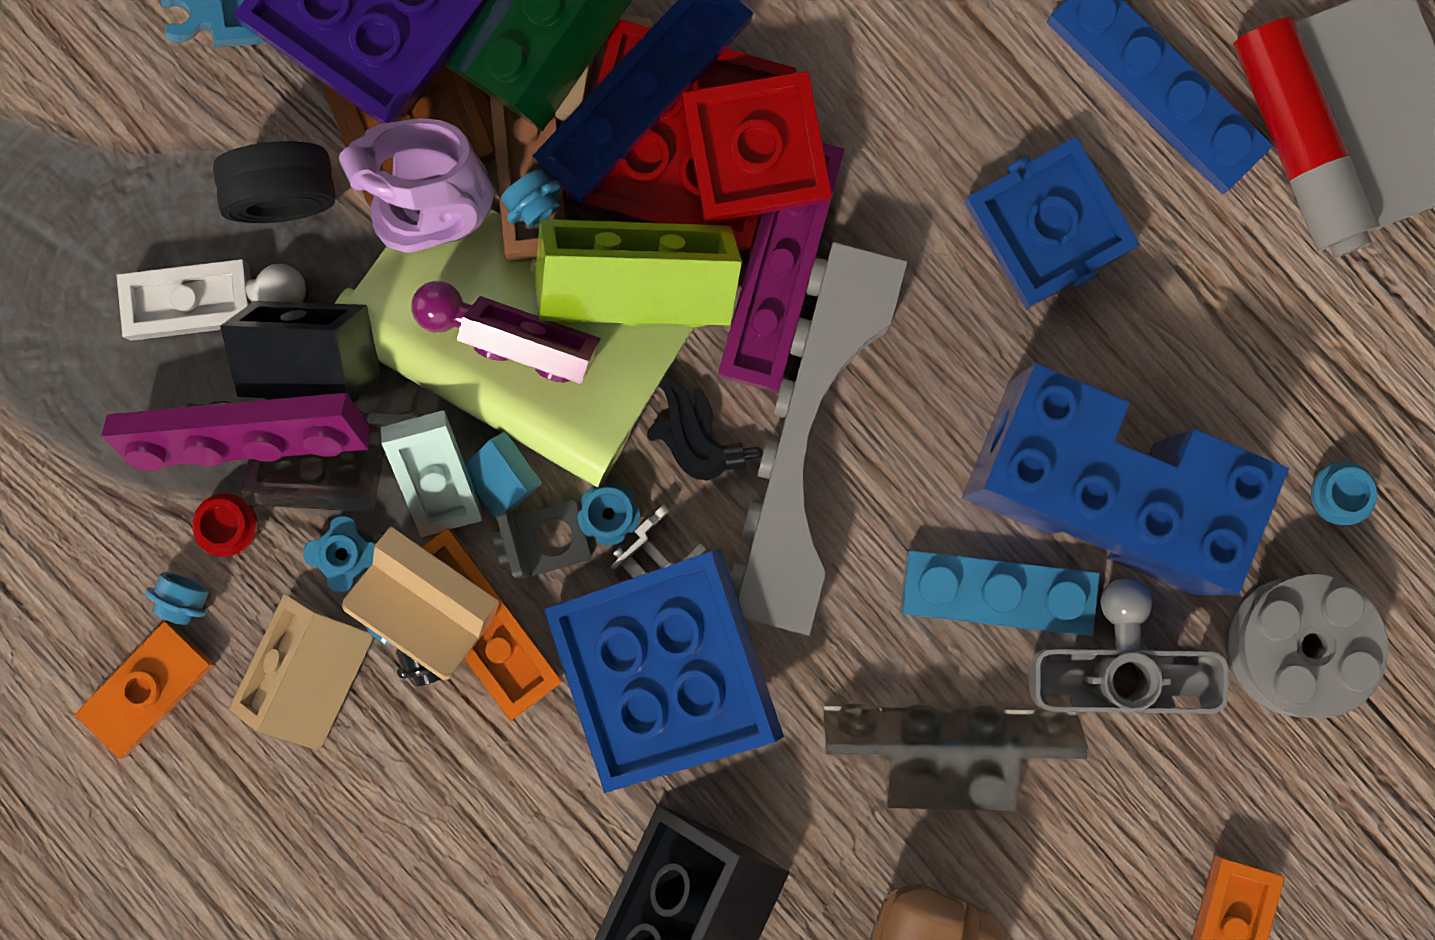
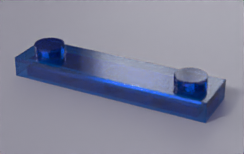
(639, 92)

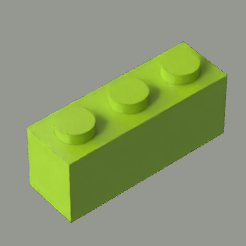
(636, 273)

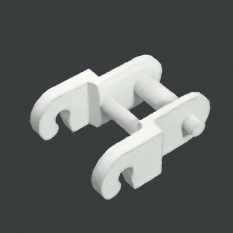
(625, 558)

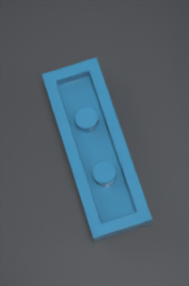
(999, 593)

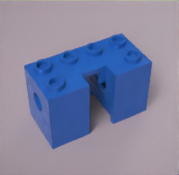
(1175, 516)

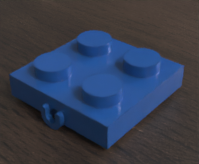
(1051, 222)

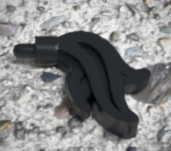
(691, 438)

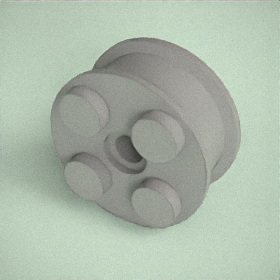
(1343, 639)

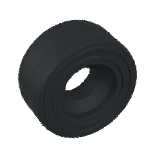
(274, 182)

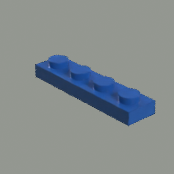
(1162, 88)

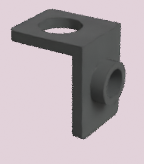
(517, 545)

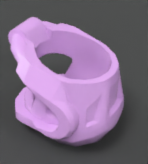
(435, 187)

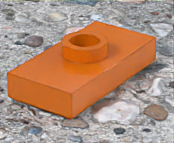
(144, 689)

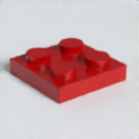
(756, 147)

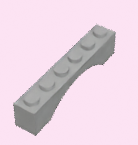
(852, 310)

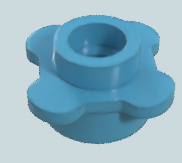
(323, 552)

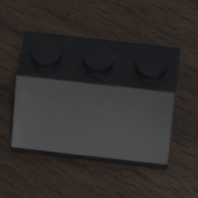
(692, 886)

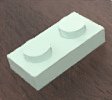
(431, 473)

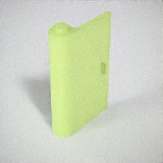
(565, 422)

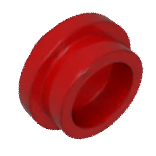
(224, 525)

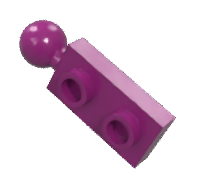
(506, 332)

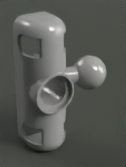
(1091, 671)

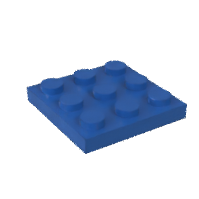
(664, 672)

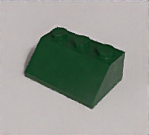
(533, 51)

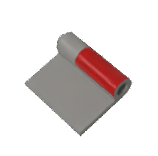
(1349, 114)

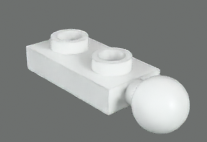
(199, 296)

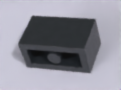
(300, 350)

